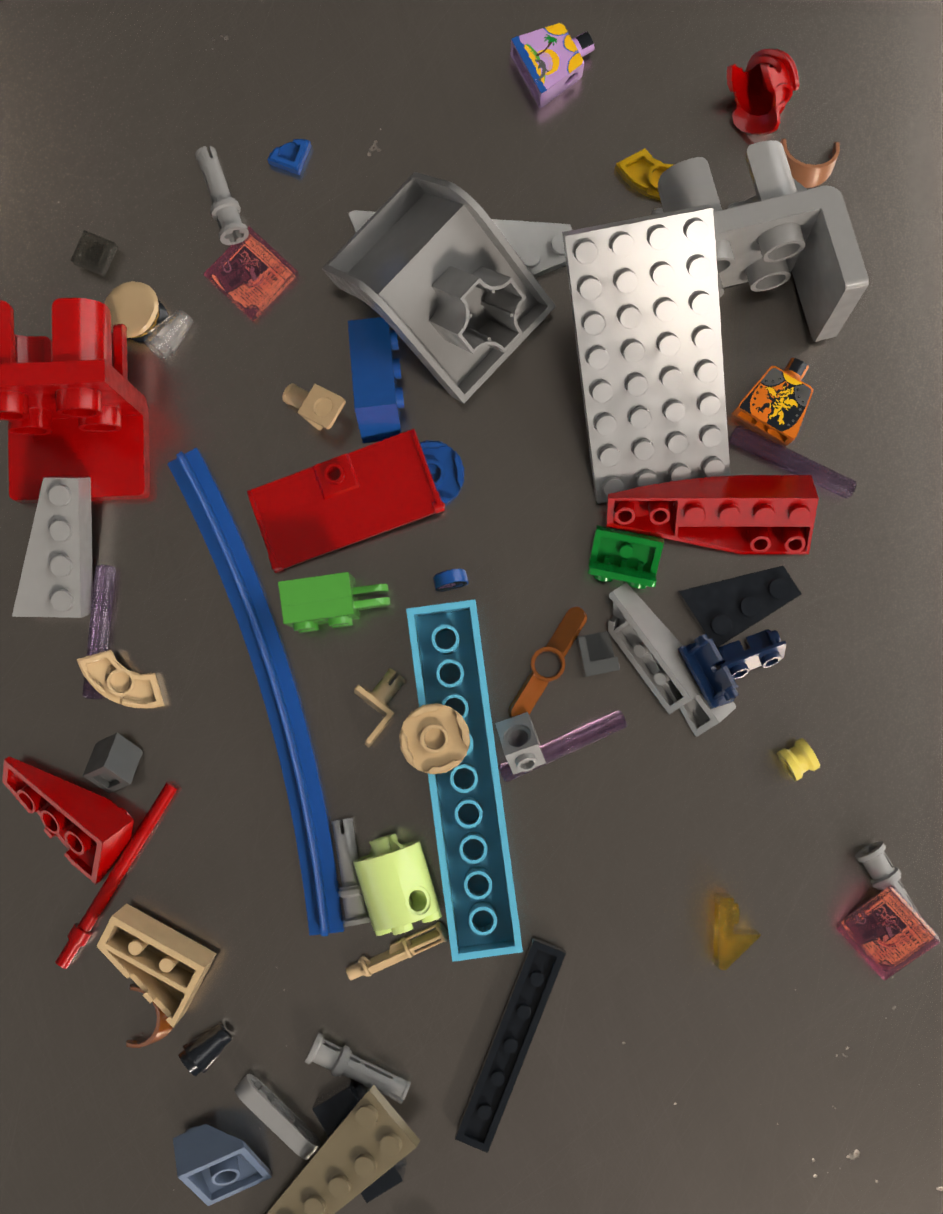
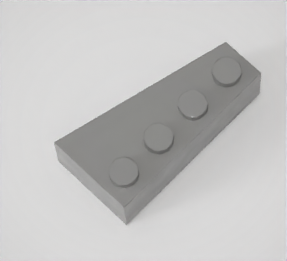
(59, 553)

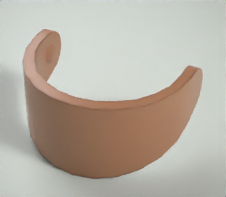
(808, 174)

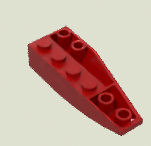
(723, 512)

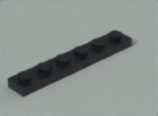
(510, 1045)

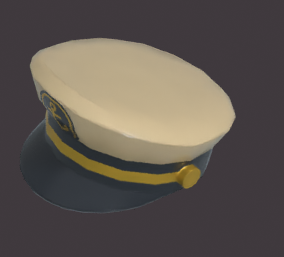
(136, 308)

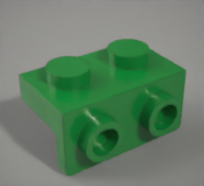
(625, 557)

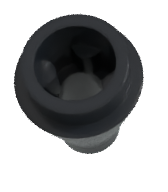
(204, 1050)

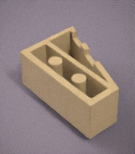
(156, 959)

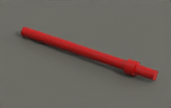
(81, 932)

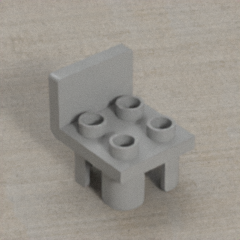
(778, 233)

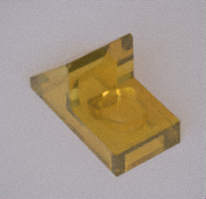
(728, 941)

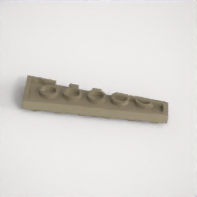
(351, 1159)

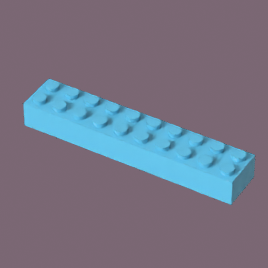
(468, 797)

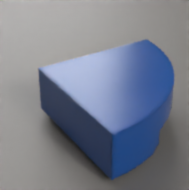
(290, 155)

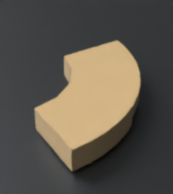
(120, 684)

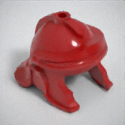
(762, 90)

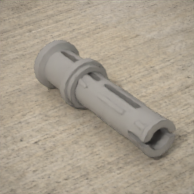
(224, 207)
(882, 870)
(350, 892)
(342, 1062)

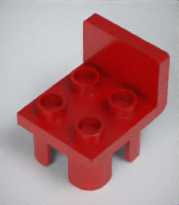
(73, 405)

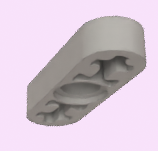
(277, 1116)

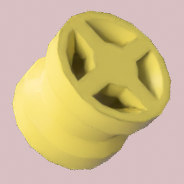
(798, 759)

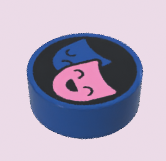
(450, 579)

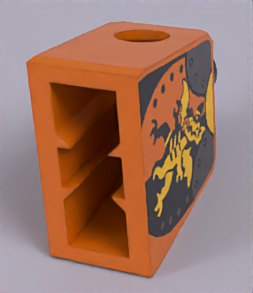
(778, 402)

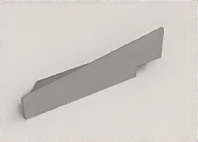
(658, 660)

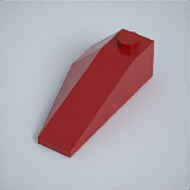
(82, 820)

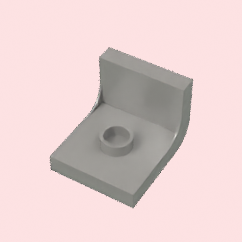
(443, 281)

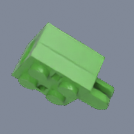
(326, 600)

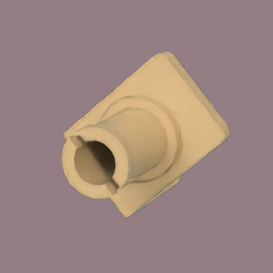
(317, 407)
(379, 698)

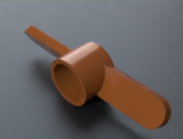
(558, 645)

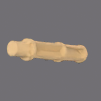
(398, 951)

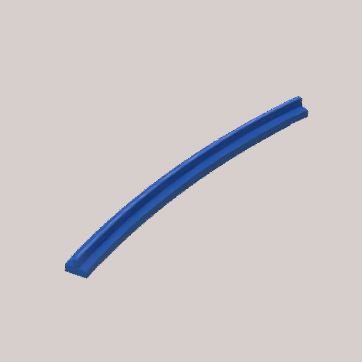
(277, 689)

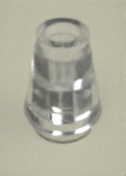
(169, 334)

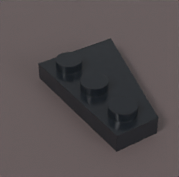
(738, 603)

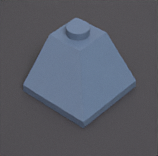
(216, 1163)

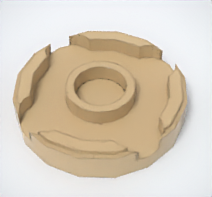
(434, 738)

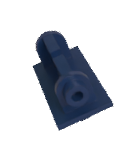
(764, 650)
(715, 685)

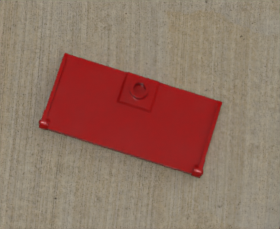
(345, 500)

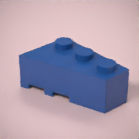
(374, 378)

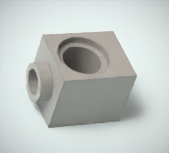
(520, 743)

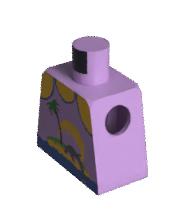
(550, 60)

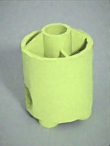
(396, 885)

